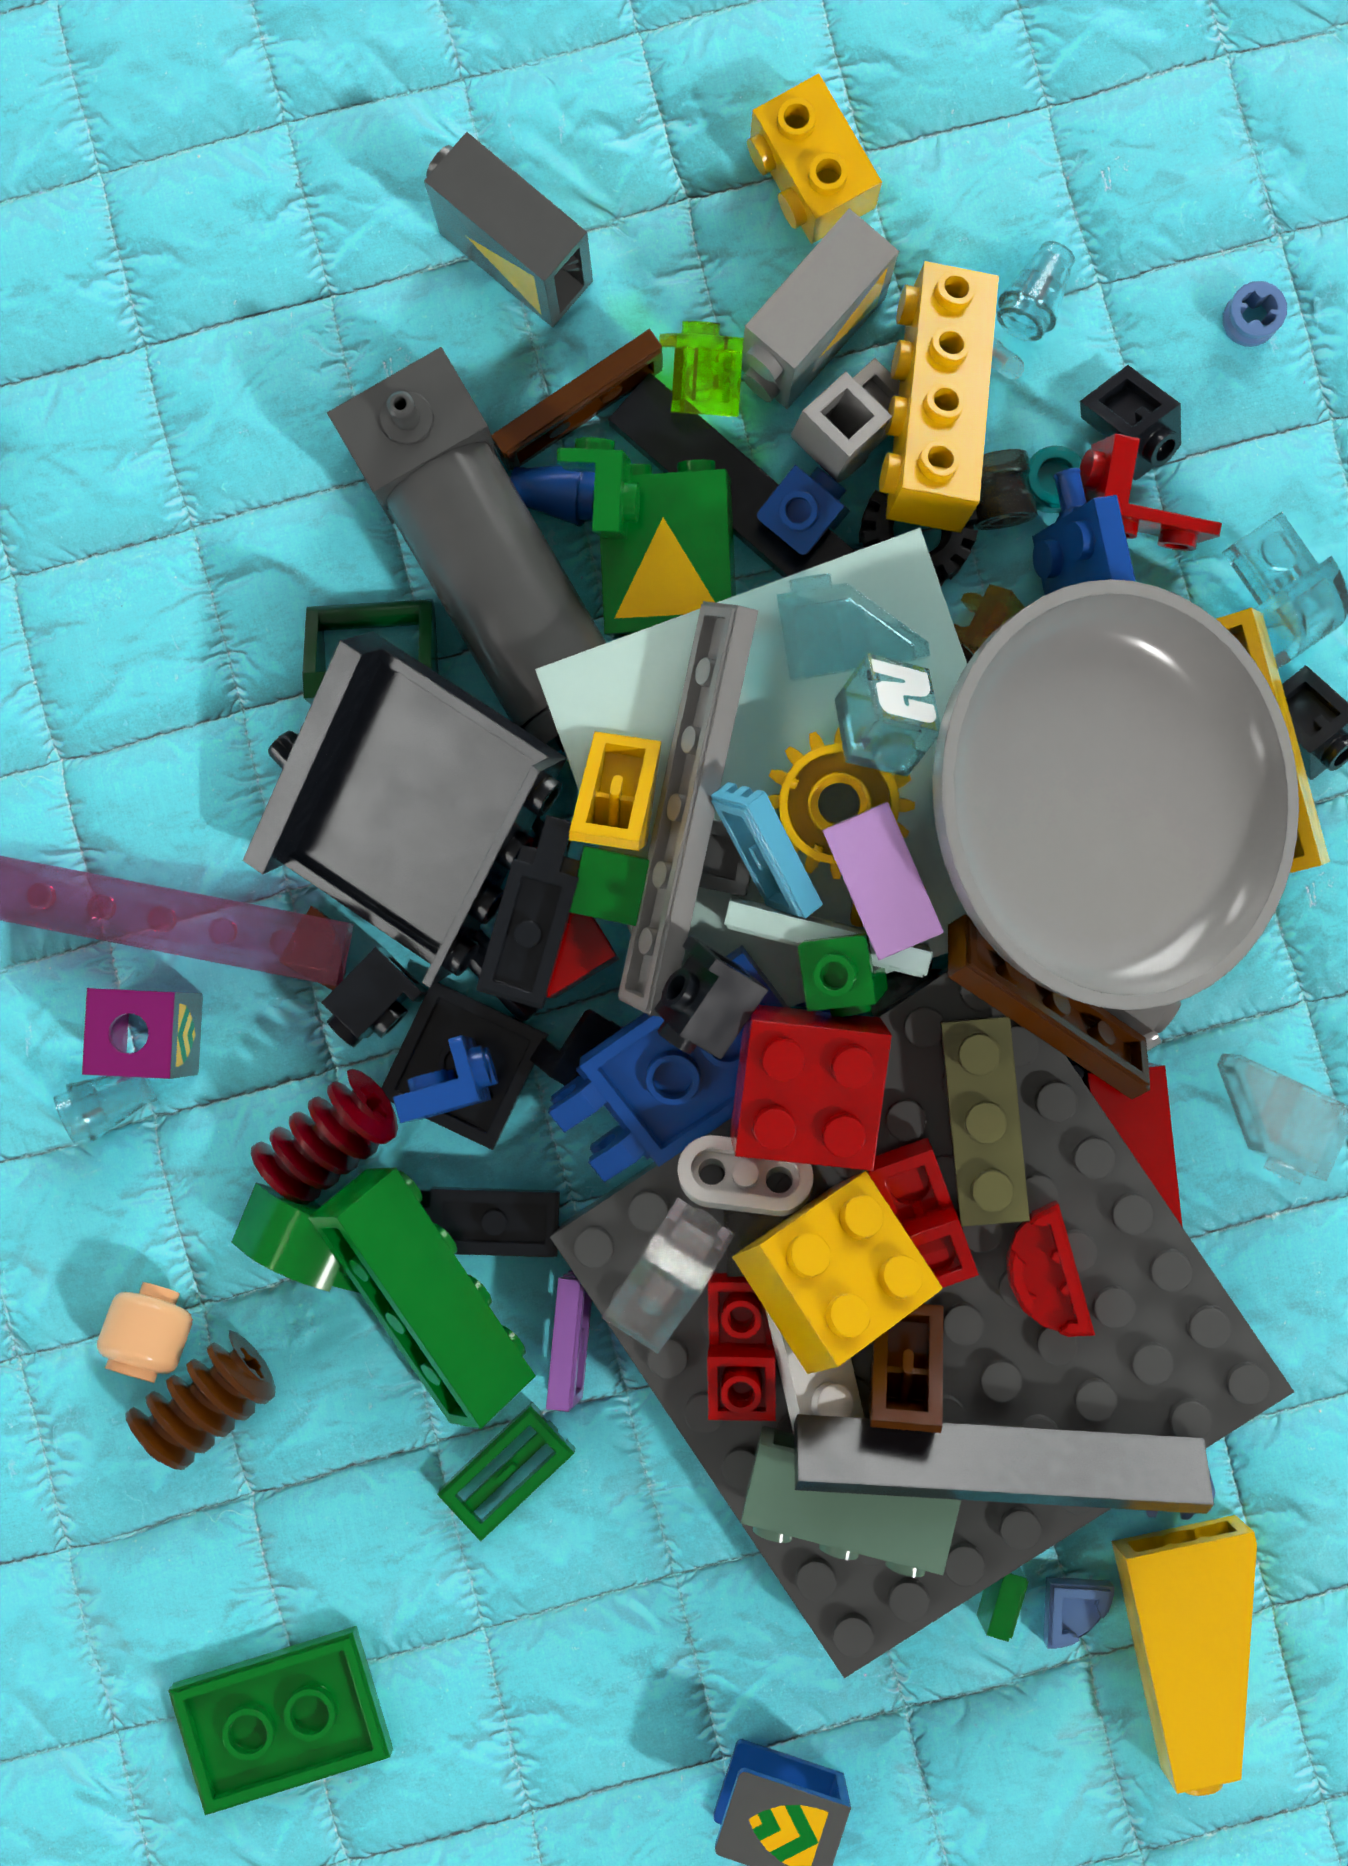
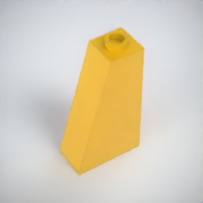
(1191, 1634)

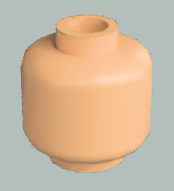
(144, 1332)

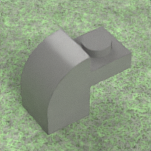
(847, 420)

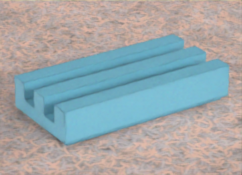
(766, 850)

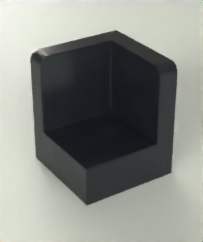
(587, 1034)

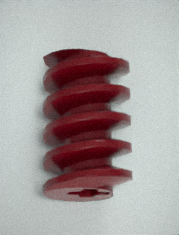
(330, 1142)

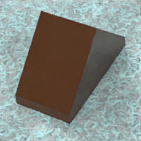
(909, 1373)

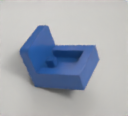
(804, 508)

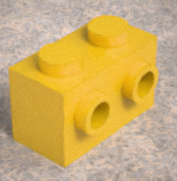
(812, 158)

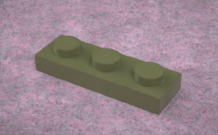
(984, 1121)

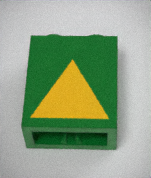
(675, 550)

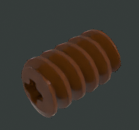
(205, 1406)

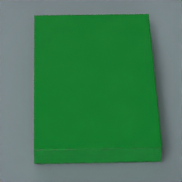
(280, 1720)

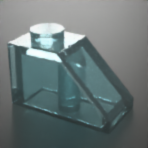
(835, 626)

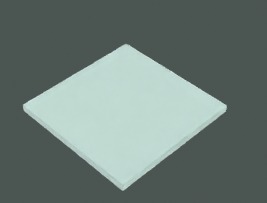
(637, 691)

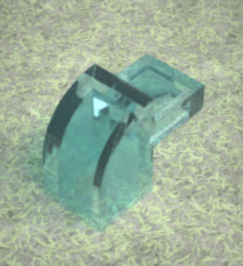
(1293, 591)

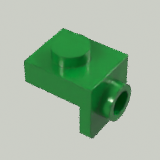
(615, 497)
(840, 975)

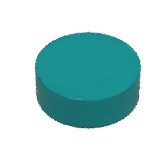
(1040, 479)

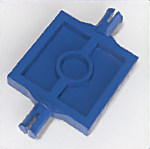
(1084, 540)

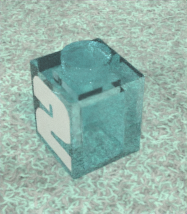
(887, 715)

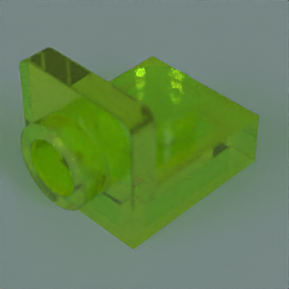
(705, 370)

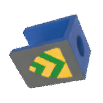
(779, 1809)

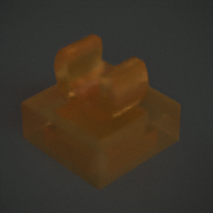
(990, 613)

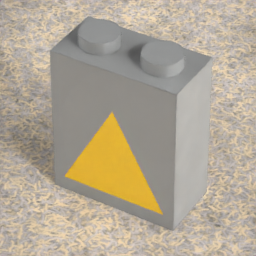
(817, 310)

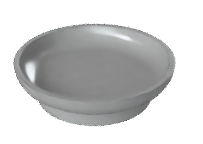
(1116, 795)

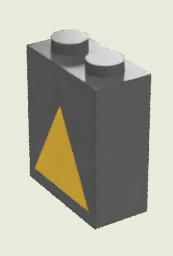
(509, 228)

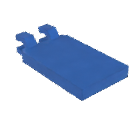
(653, 1089)

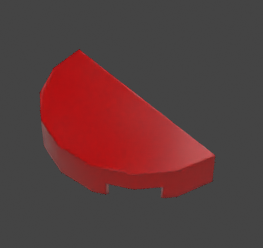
(1046, 1274)

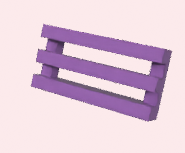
(569, 1344)

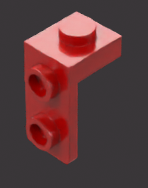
(1109, 471)

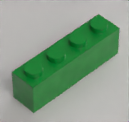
(424, 1295)

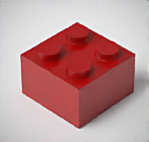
(810, 1087)

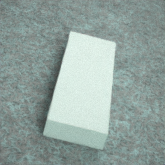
(780, 926)

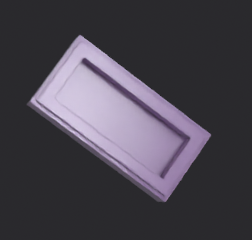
(883, 881)

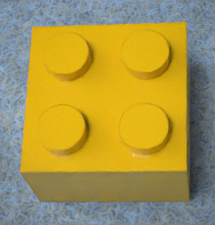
(837, 1273)

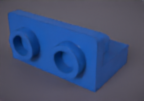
(442, 1092)

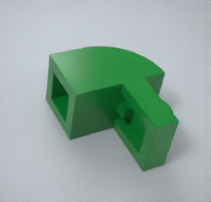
(285, 1241)

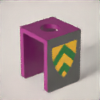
(172, 1033)

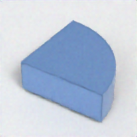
(1074, 1608)

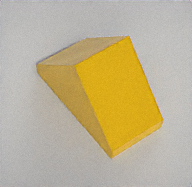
(617, 792)

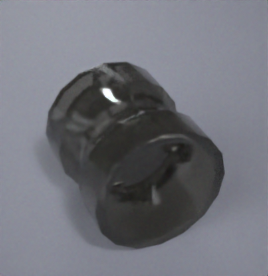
(1004, 491)

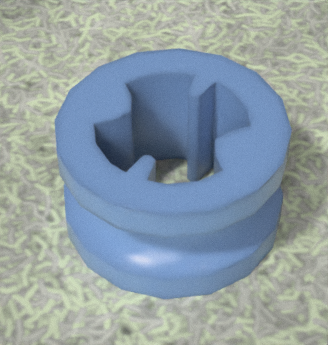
(1254, 294)

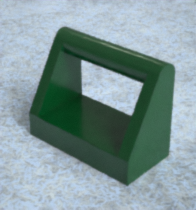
(364, 616)

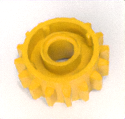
(808, 779)

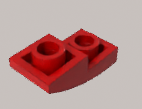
(739, 1353)

